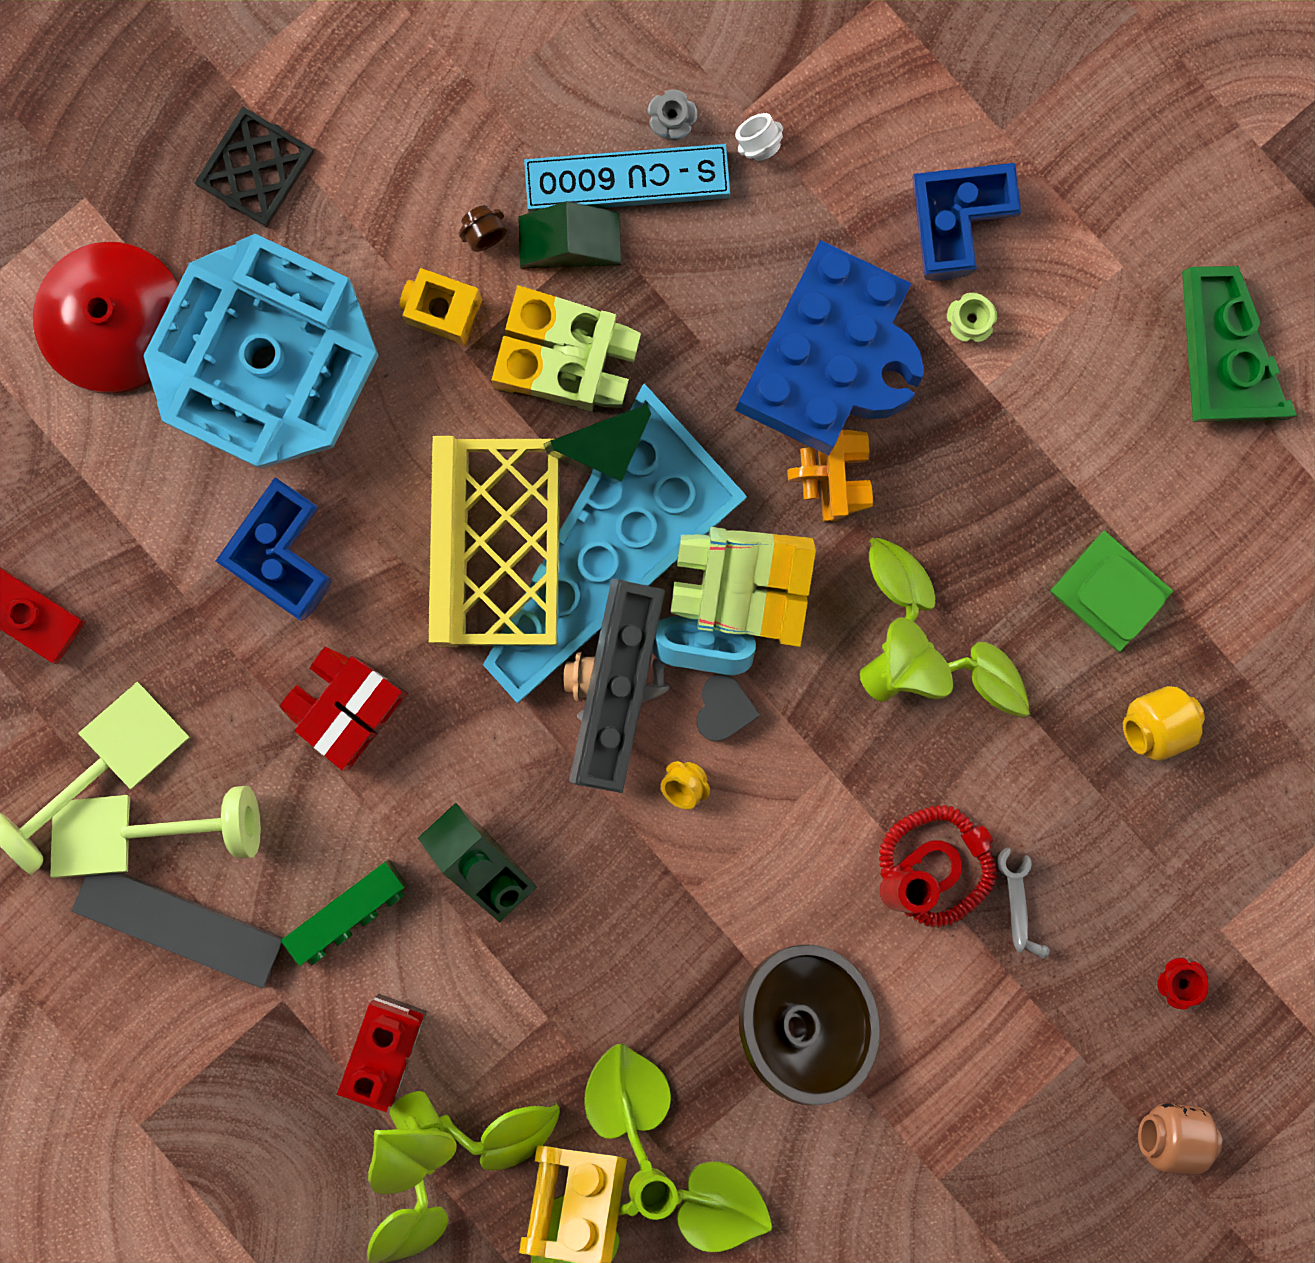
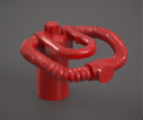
(919, 891)

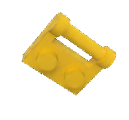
(588, 1207)

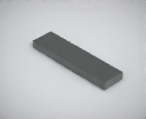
(617, 686)
(180, 926)

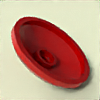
(106, 350)

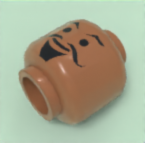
(1179, 1139)

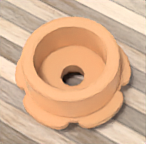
(578, 676)

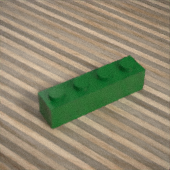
(345, 912)

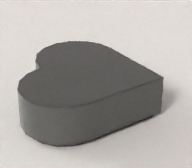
(725, 708)

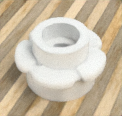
(759, 137)

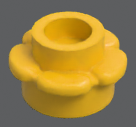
(685, 784)

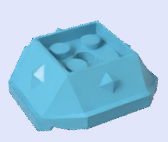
(227, 312)

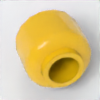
(1163, 723)

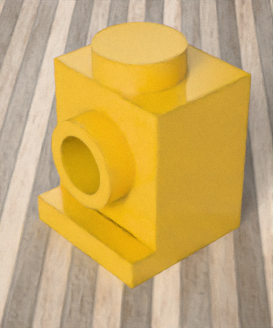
(431, 288)

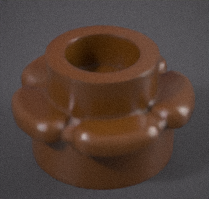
(482, 228)

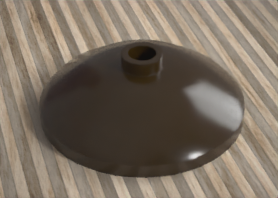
(832, 1022)

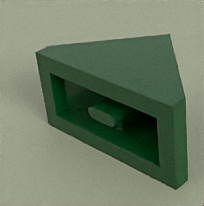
(569, 237)
(604, 446)

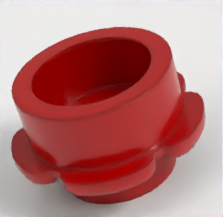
(1193, 993)

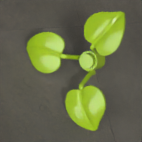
(911, 660)
(428, 1142)
(720, 1202)

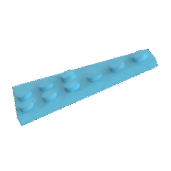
(620, 534)

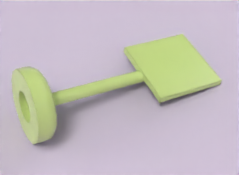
(130, 739)
(95, 832)

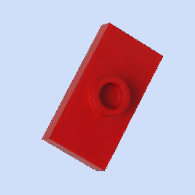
(36, 618)

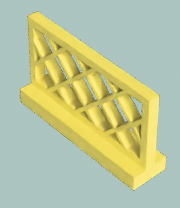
(449, 543)

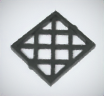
(284, 186)

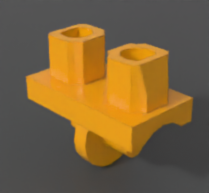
(837, 494)

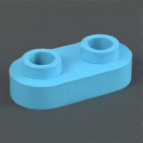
(684, 645)

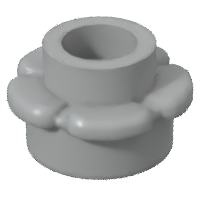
(672, 127)

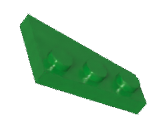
(1226, 355)

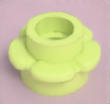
(972, 304)

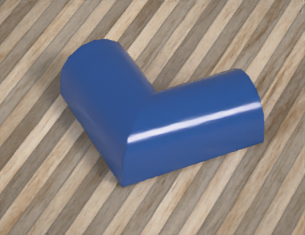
(947, 206)
(262, 553)

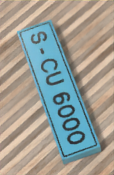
(629, 177)

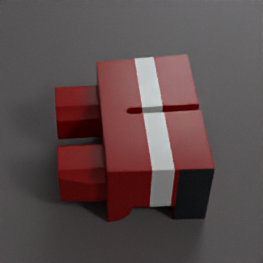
(327, 724)
(381, 1052)

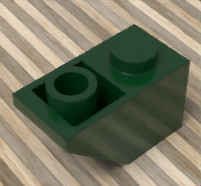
(476, 862)

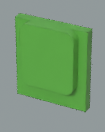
(1111, 591)

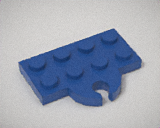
(833, 352)

